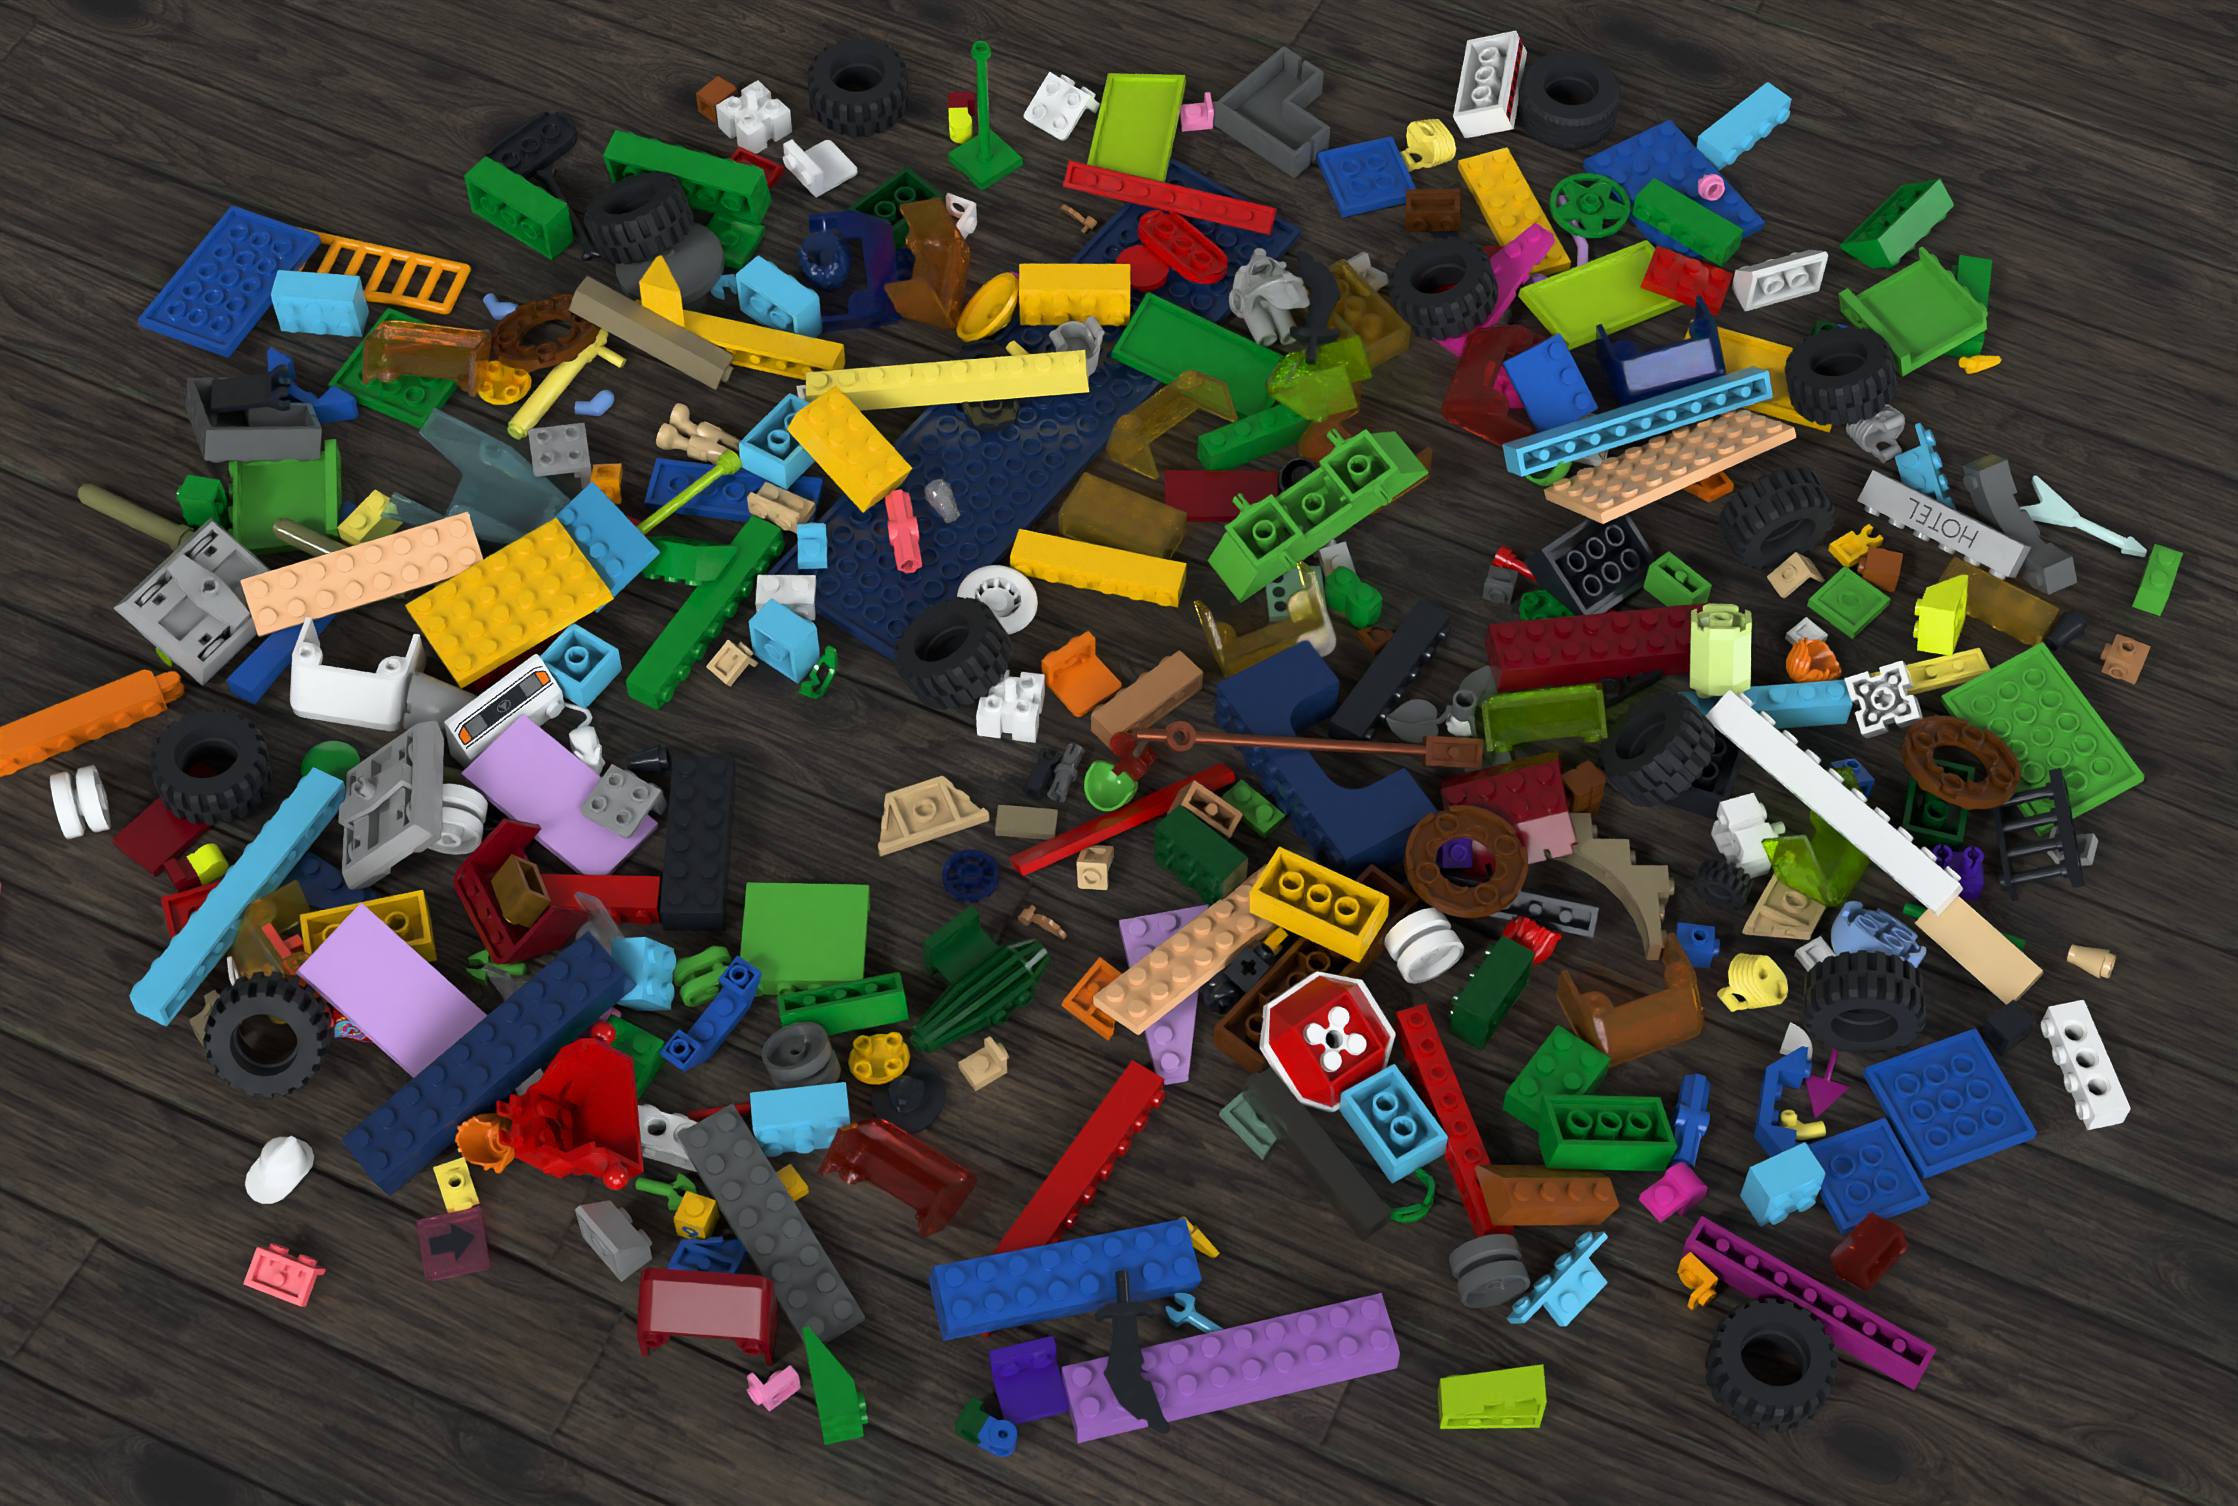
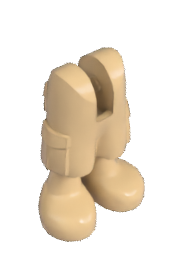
(706, 440)

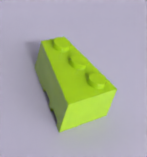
(1493, 1399)

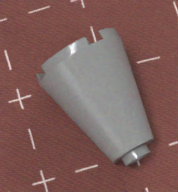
(433, 700)

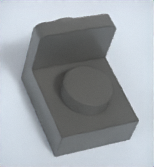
(1500, 585)

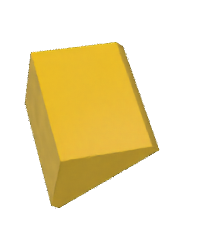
(661, 292)

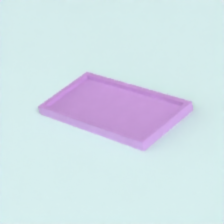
(546, 785)
(389, 991)

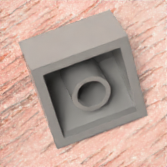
(613, 1237)

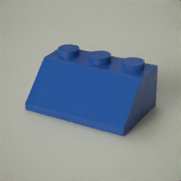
(1549, 384)

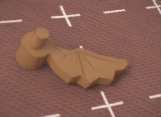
(1089, 222)
(1027, 916)

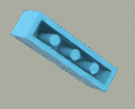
(1744, 126)

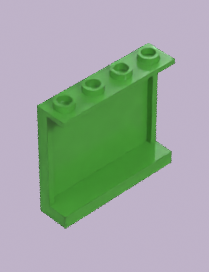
(1917, 312)
(285, 489)
(805, 934)

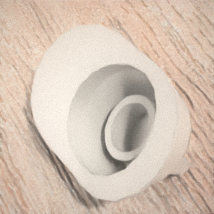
(278, 1169)

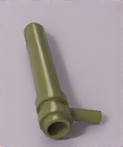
(135, 515)
(311, 541)

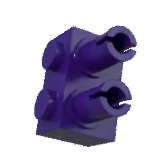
(1966, 865)

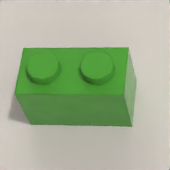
(2157, 579)
(1675, 582)

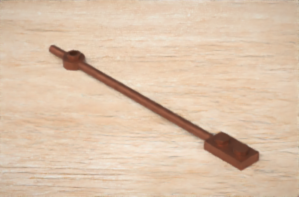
(1435, 750)

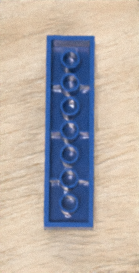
(1062, 1278)

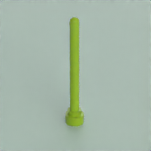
(727, 464)

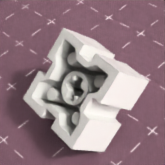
(754, 118)
(1884, 699)
(1012, 707)
(1741, 831)

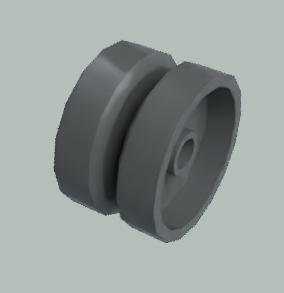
(800, 1057)
(1489, 1271)

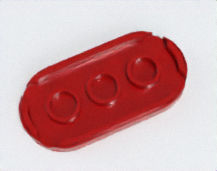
(1182, 247)

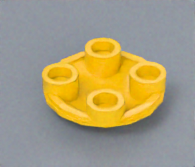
(504, 384)
(878, 1058)

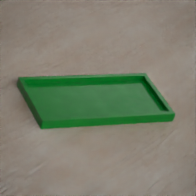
(1171, 340)

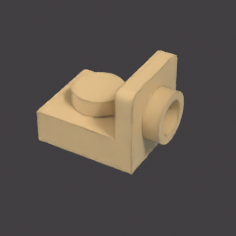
(731, 661)
(1094, 866)
(985, 1064)

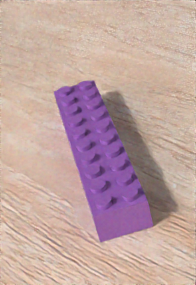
(1241, 1365)

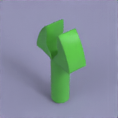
(483, 958)
(665, 1189)

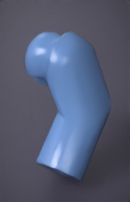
(498, 309)
(597, 405)

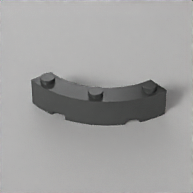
(1992, 494)

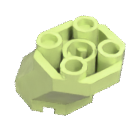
(1720, 650)

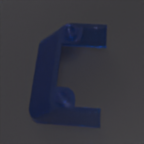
(870, 306)
(1665, 368)

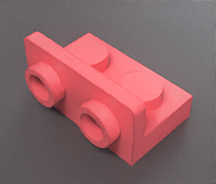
(283, 1274)

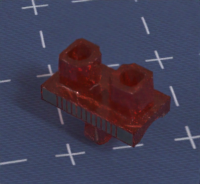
(1133, 757)

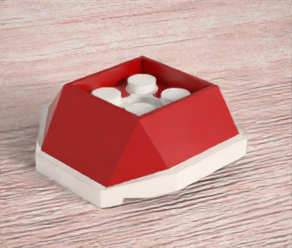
(1296, 1034)

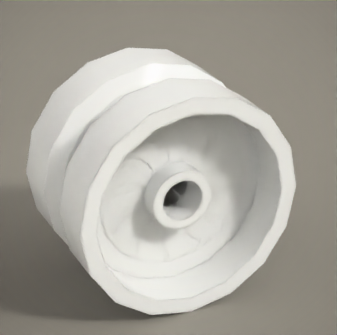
(76, 802)
(462, 820)
(1423, 945)

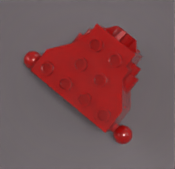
(580, 1114)

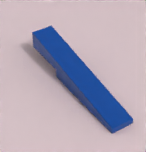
(268, 662)

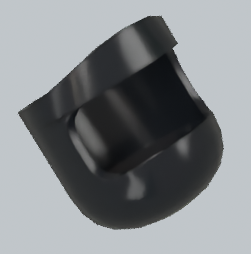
(1295, 470)

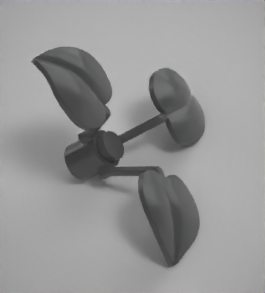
(1419, 717)

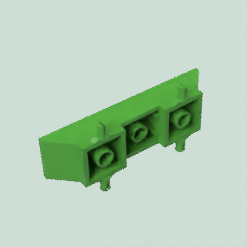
(1289, 528)

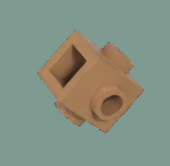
(2124, 658)

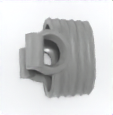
(1079, 336)
(1880, 428)

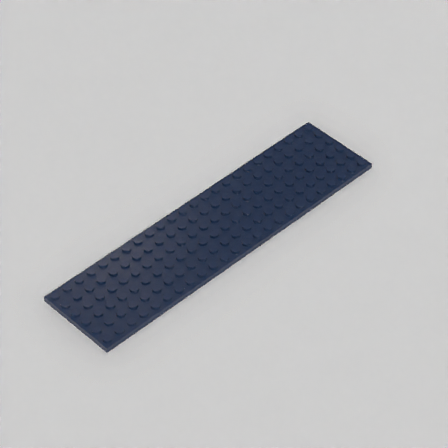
(1014, 474)

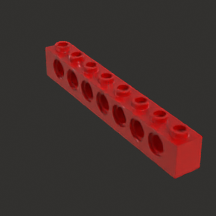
(1448, 1106)

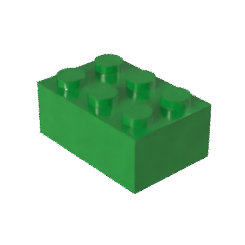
(1559, 1067)

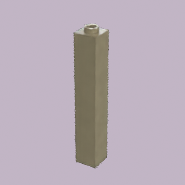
(652, 333)

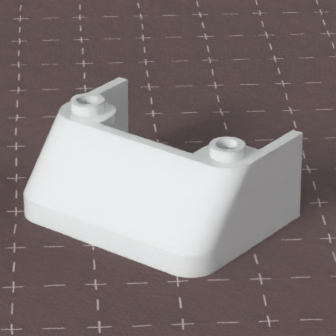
(348, 694)

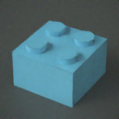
(784, 640)
(581, 664)
(651, 970)
(1783, 1185)

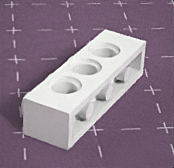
(2075, 1021)
(664, 1146)

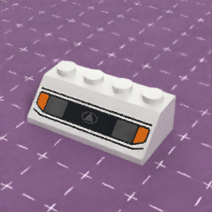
(524, 691)

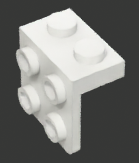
(1059, 106)
(818, 167)

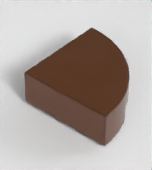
(1374, 639)

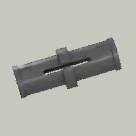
(1066, 772)

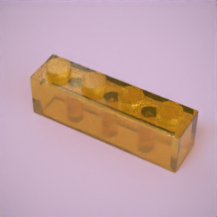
(2003, 604)

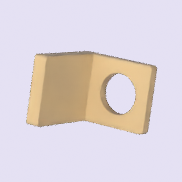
(1793, 574)

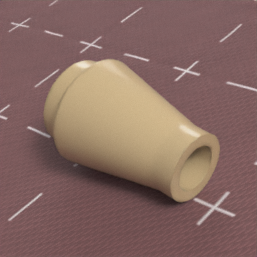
(2093, 960)

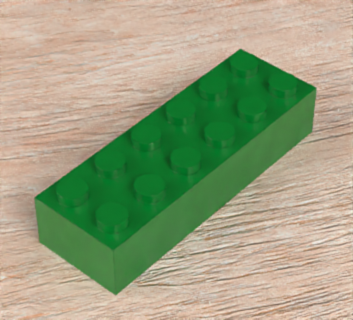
(707, 181)

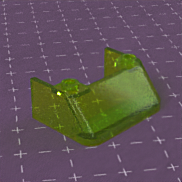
(1321, 387)
(1544, 716)
(1826, 866)

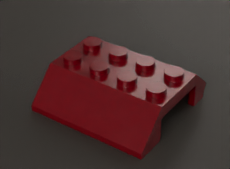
(1524, 794)

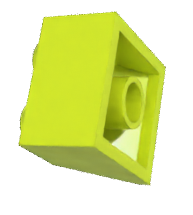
(1941, 616)

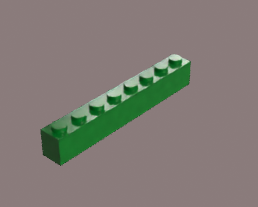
(704, 615)

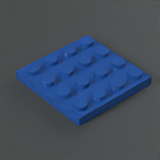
(1949, 1103)

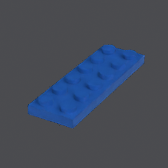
(724, 497)

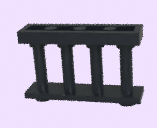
(2064, 841)

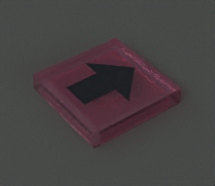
(453, 1244)

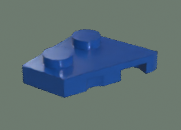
(709, 1255)

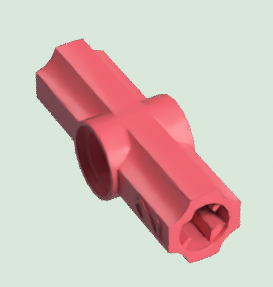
(903, 531)

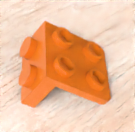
(1079, 675)

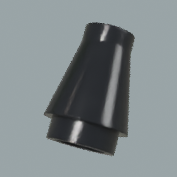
(2066, 629)
(652, 760)

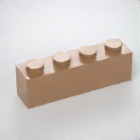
(1148, 698)

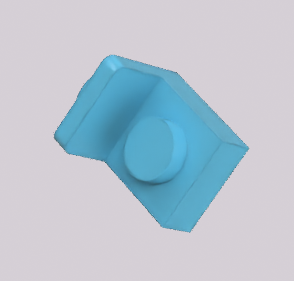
(812, 546)

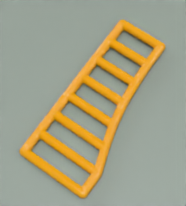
(412, 260)

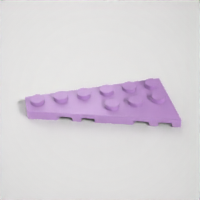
(1171, 1035)

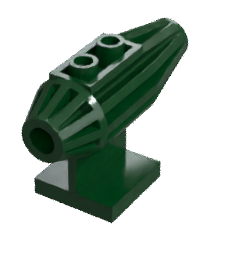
(982, 977)

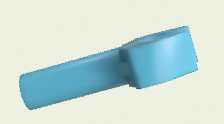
(724, 281)
(1189, 1315)

